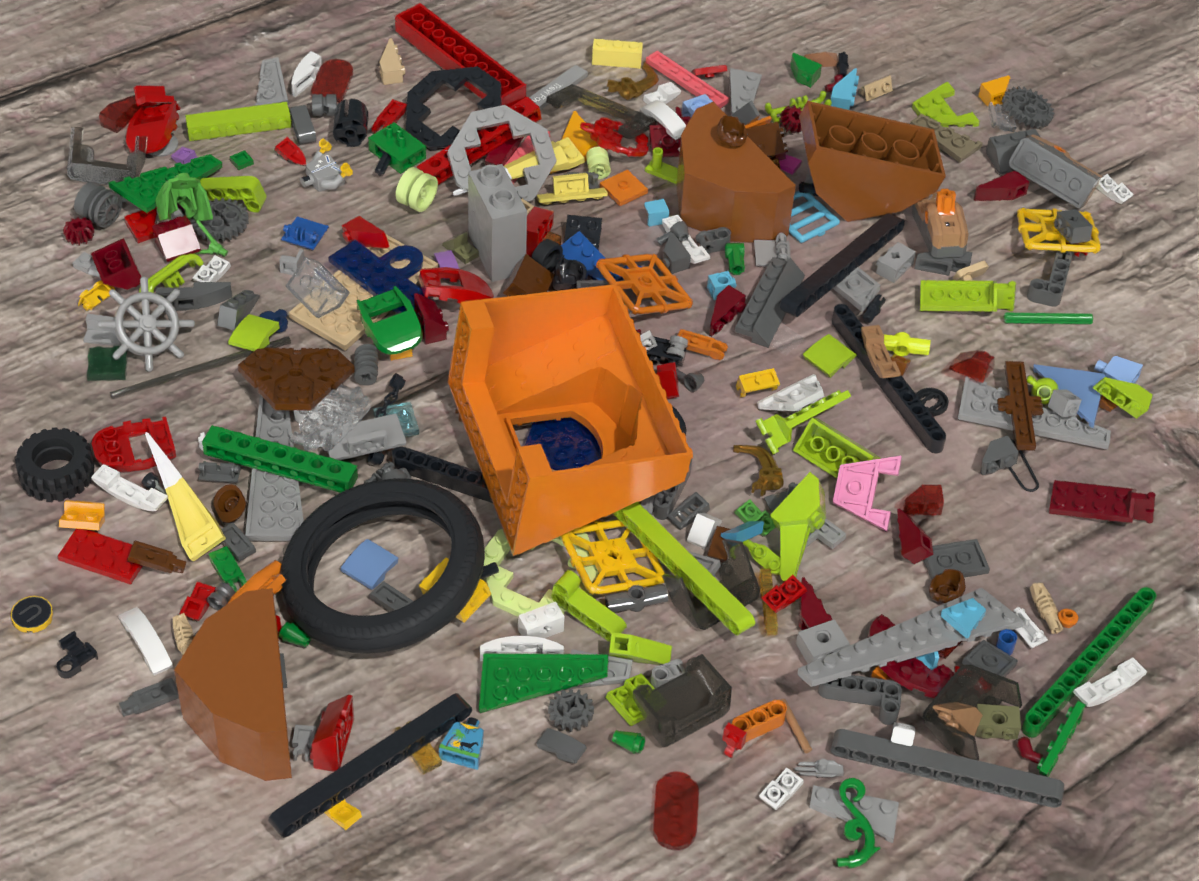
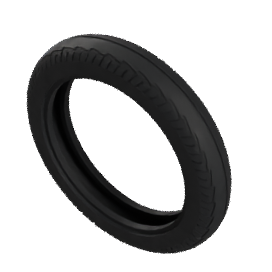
(402, 626)

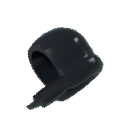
(568, 273)

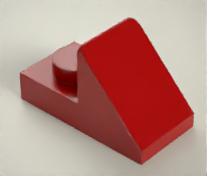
(668, 379)

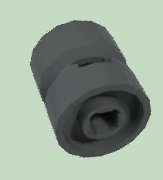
(324, 105)

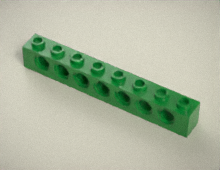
(279, 459)

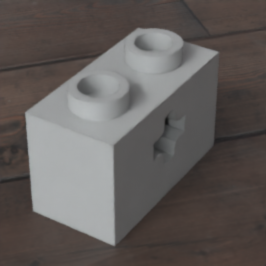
(895, 262)

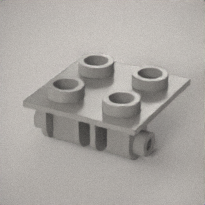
(771, 248)

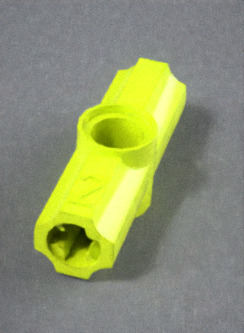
(903, 344)

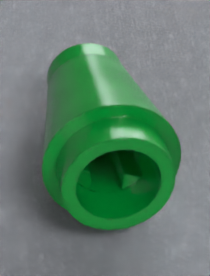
(294, 635)
(629, 740)

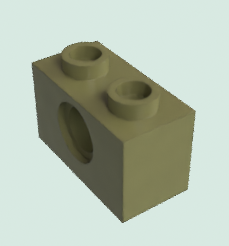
(1007, 718)

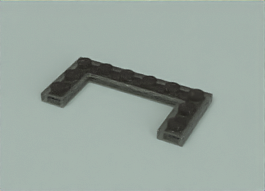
(635, 121)

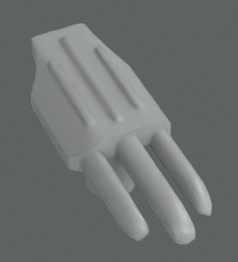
(822, 768)

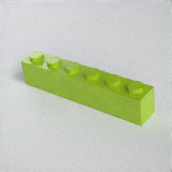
(238, 121)

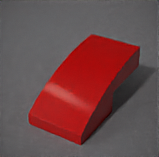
(197, 603)

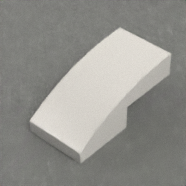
(664, 93)

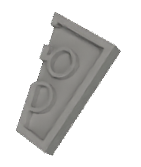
(618, 671)

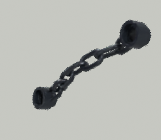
(397, 383)

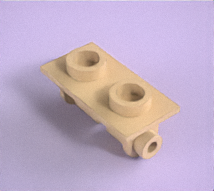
(876, 88)

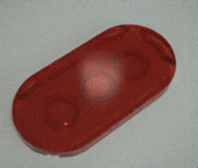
(333, 78)
(676, 811)

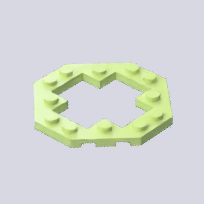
(497, 583)

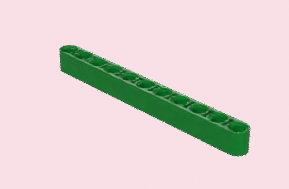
(1088, 662)

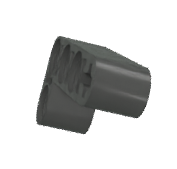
(1051, 291)
(667, 499)
(857, 690)

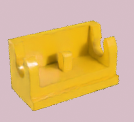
(757, 381)

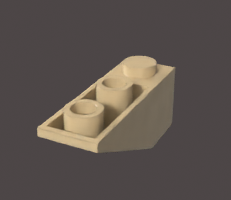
(391, 65)

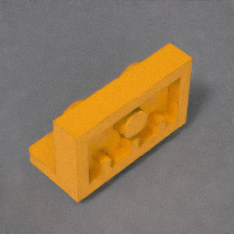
(83, 515)

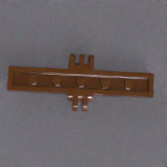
(1020, 405)

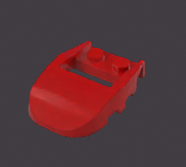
(155, 123)
(472, 285)
(114, 450)

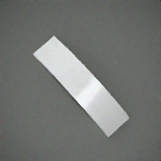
(666, 117)
(697, 253)
(126, 491)
(146, 640)
(521, 645)
(1111, 685)

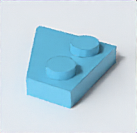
(964, 616)

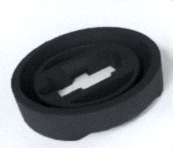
(930, 393)

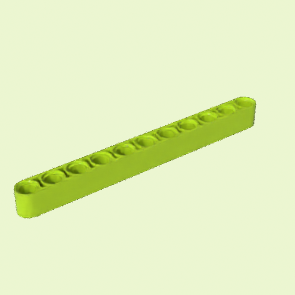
(685, 565)

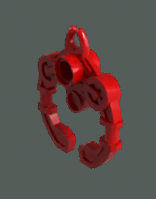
(606, 138)

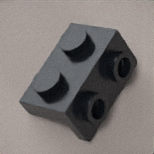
(658, 353)

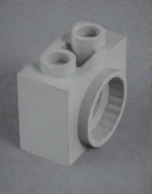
(821, 641)

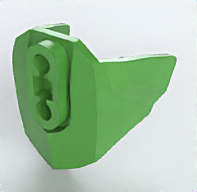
(187, 193)

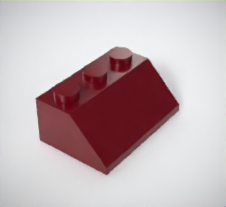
(117, 265)

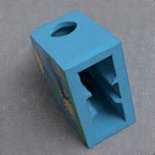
(463, 744)

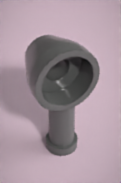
(680, 230)
(691, 381)

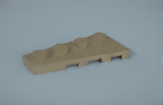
(952, 143)

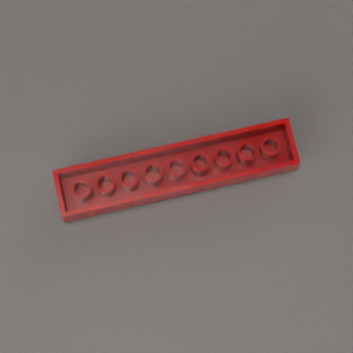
(454, 51)

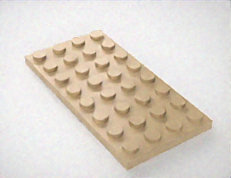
(344, 324)

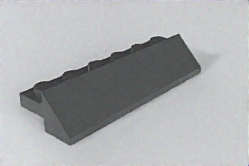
(763, 310)

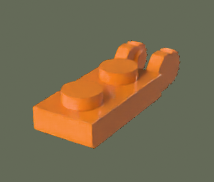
(704, 344)

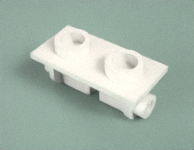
(1029, 632)

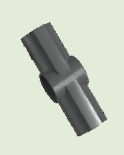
(636, 598)

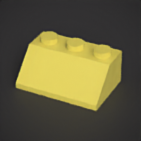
(617, 53)

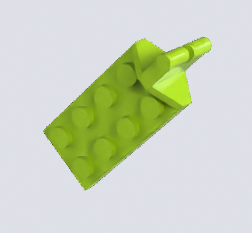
(966, 295)
(780, 428)

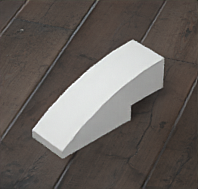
(305, 73)

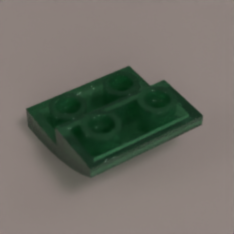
(103, 365)

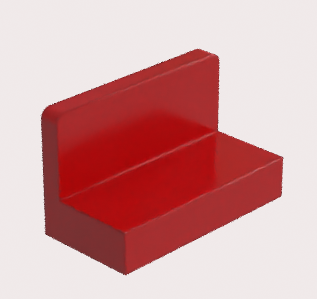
(152, 96)

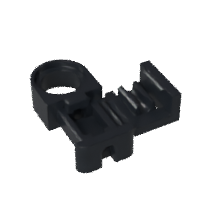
(79, 653)

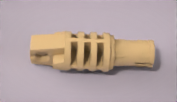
(1046, 607)
(182, 632)

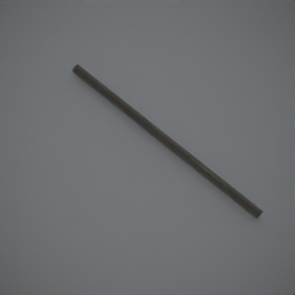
(194, 369)

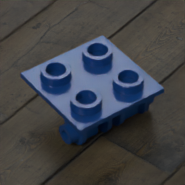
(304, 232)

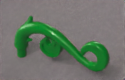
(869, 849)

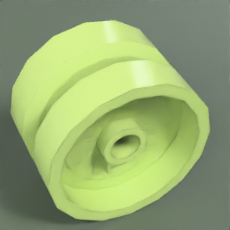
(416, 189)

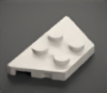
(794, 396)

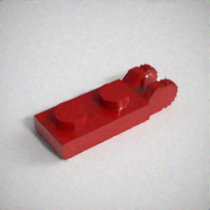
(390, 114)

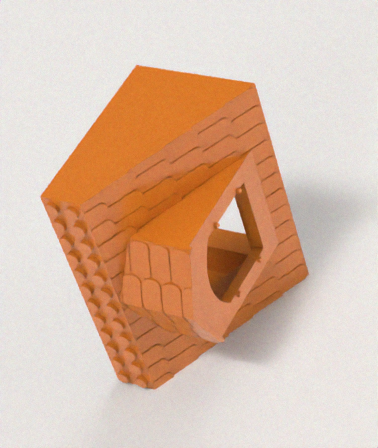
(559, 360)

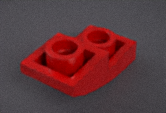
(785, 594)

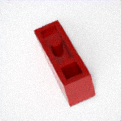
(365, 233)

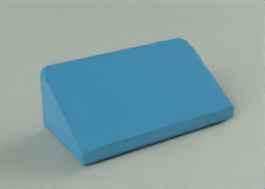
(744, 531)

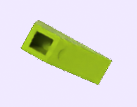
(1126, 395)
(639, 649)

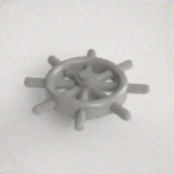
(146, 324)

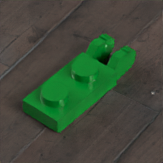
(227, 567)

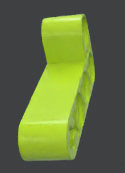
(236, 188)
(585, 607)

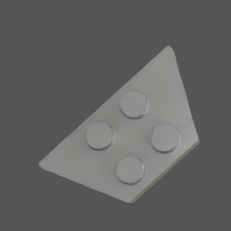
(858, 289)

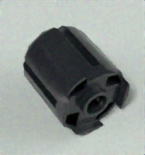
(350, 122)

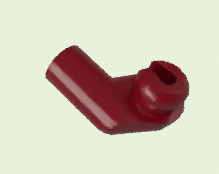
(829, 87)
(1026, 750)

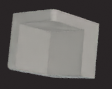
(289, 264)

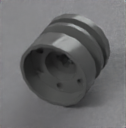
(98, 204)

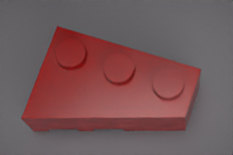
(538, 225)

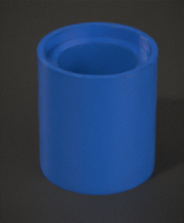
(1006, 641)

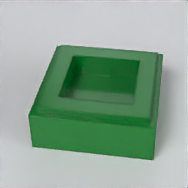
(241, 160)

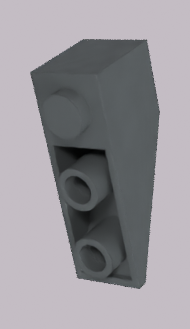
(236, 309)

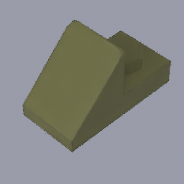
(461, 248)

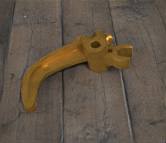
(628, 88)
(770, 475)

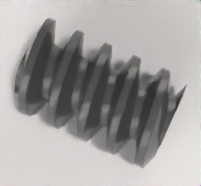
(366, 364)

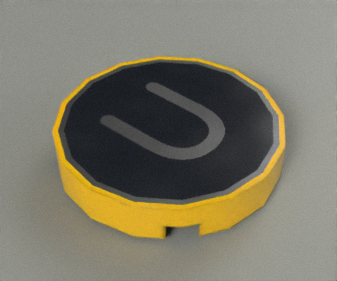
(32, 614)

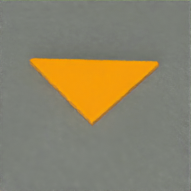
(578, 136)

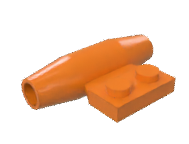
(266, 578)

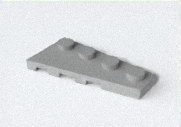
(271, 83)
(743, 88)

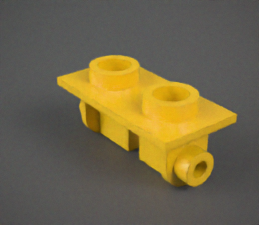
(90, 298)

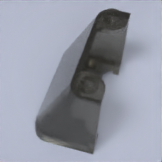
(684, 702)

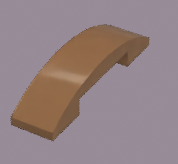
(877, 352)

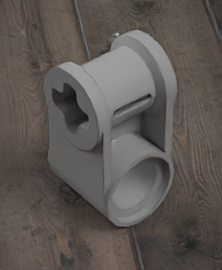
(666, 672)

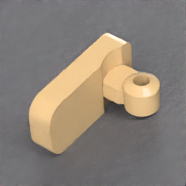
(971, 272)

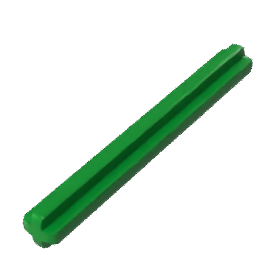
(1048, 318)

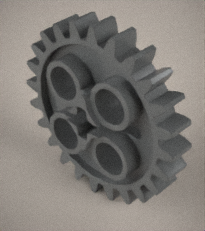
(1028, 107)
(227, 220)

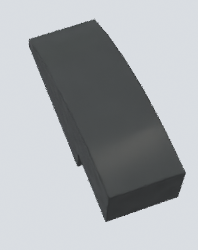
(942, 266)

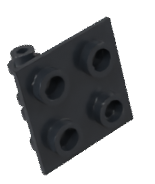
(588, 226)

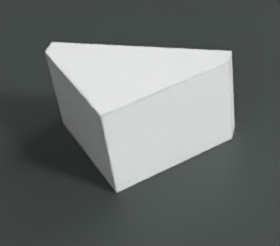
(703, 529)

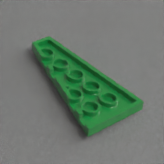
(145, 188)

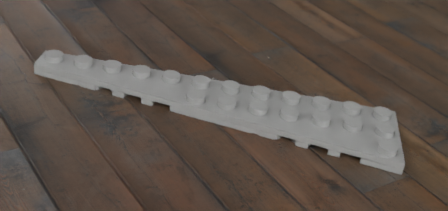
(273, 499)
(909, 640)

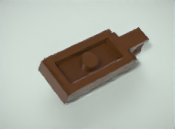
(155, 558)

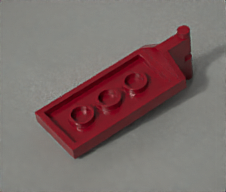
(1101, 502)

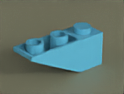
(845, 90)

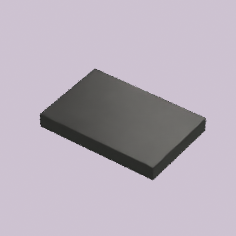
(961, 556)

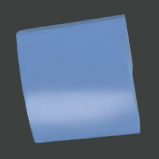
(369, 564)

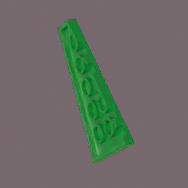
(522, 677)

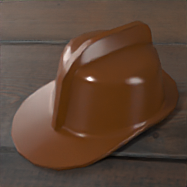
(229, 503)

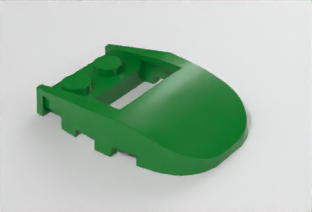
(395, 332)

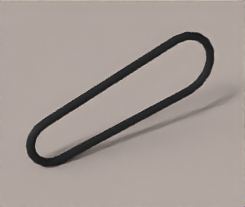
(1033, 475)

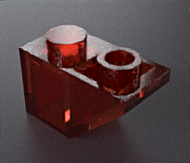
(925, 501)

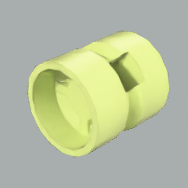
(598, 162)

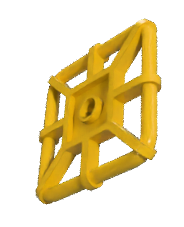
(1050, 233)
(606, 565)

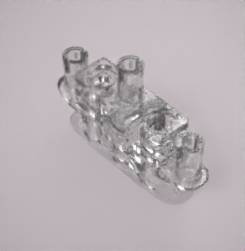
(331, 419)

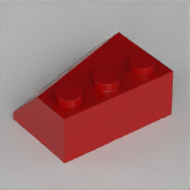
(333, 734)

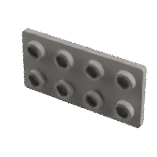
(370, 437)

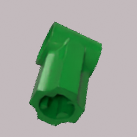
(735, 254)

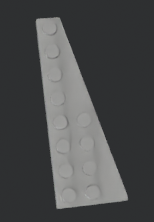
(981, 407)

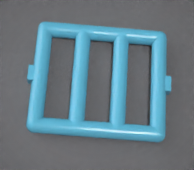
(823, 211)

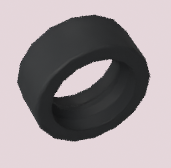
(547, 253)

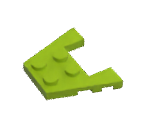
(935, 107)

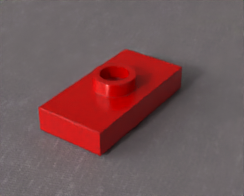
(709, 71)

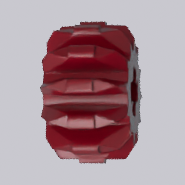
(790, 119)
(78, 231)

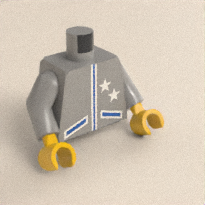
(324, 171)

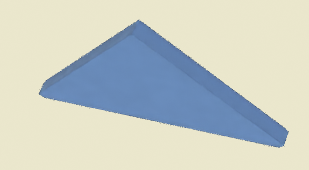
(1078, 383)

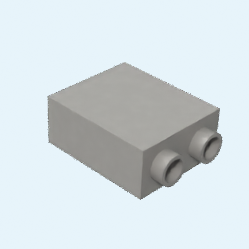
(496, 220)

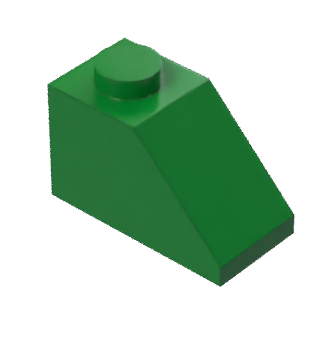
(805, 70)

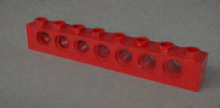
(489, 137)

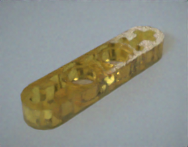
(770, 617)

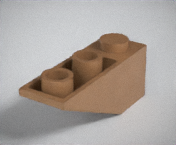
(959, 716)

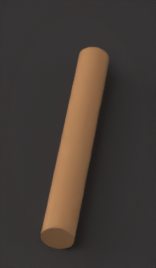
(797, 729)

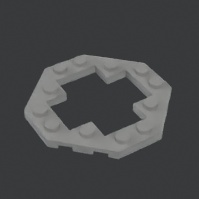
(520, 127)

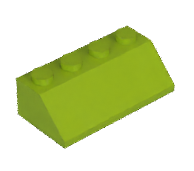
(829, 447)

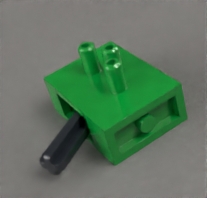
(396, 149)

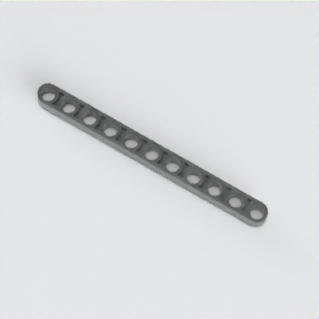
(948, 768)

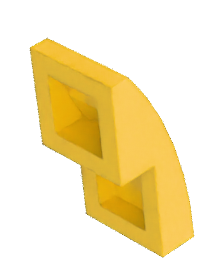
(344, 814)

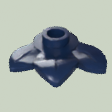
(279, 316)

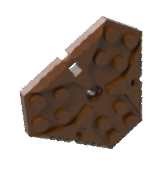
(295, 377)

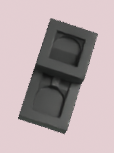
(564, 746)

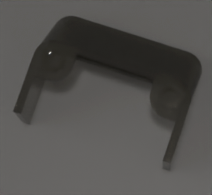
(86, 169)
(736, 577)
(971, 687)

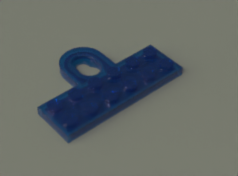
(376, 272)

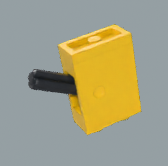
(479, 596)

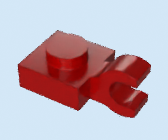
(734, 738)

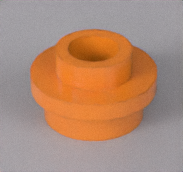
(1068, 618)

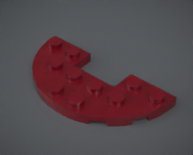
(912, 672)

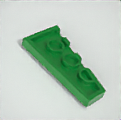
(1064, 731)

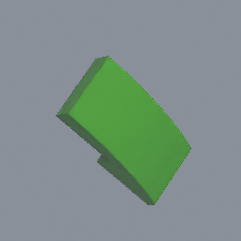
(751, 512)

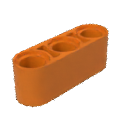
(765, 715)

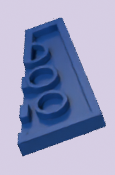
(582, 250)

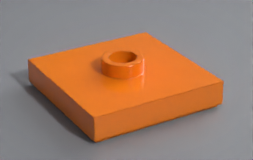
(624, 187)

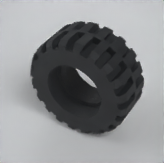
(51, 446)

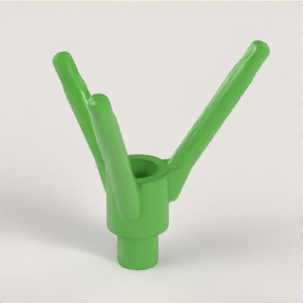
(214, 246)

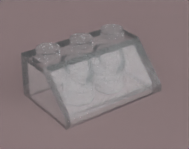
(317, 288)

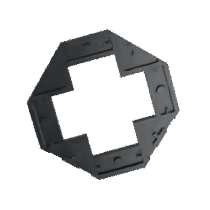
(453, 79)

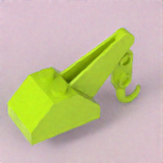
(795, 519)

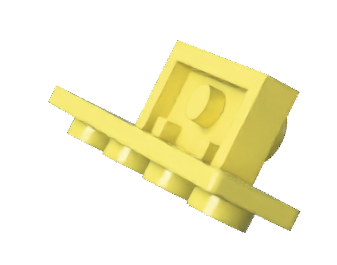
(571, 187)

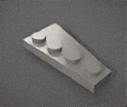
(878, 811)

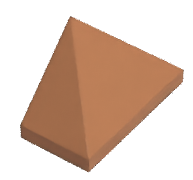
(827, 59)

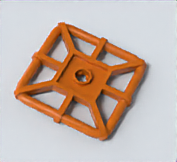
(645, 283)

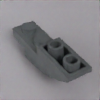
(199, 296)

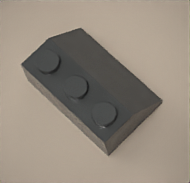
(1002, 147)

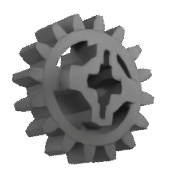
(571, 709)

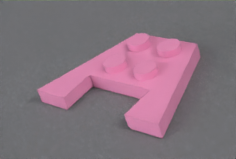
(858, 485)

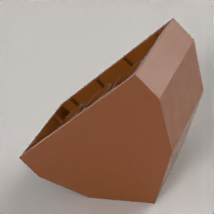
(869, 162)
(730, 183)
(235, 687)

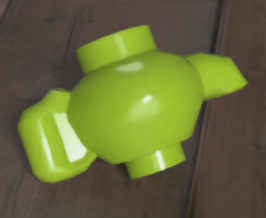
(1042, 388)

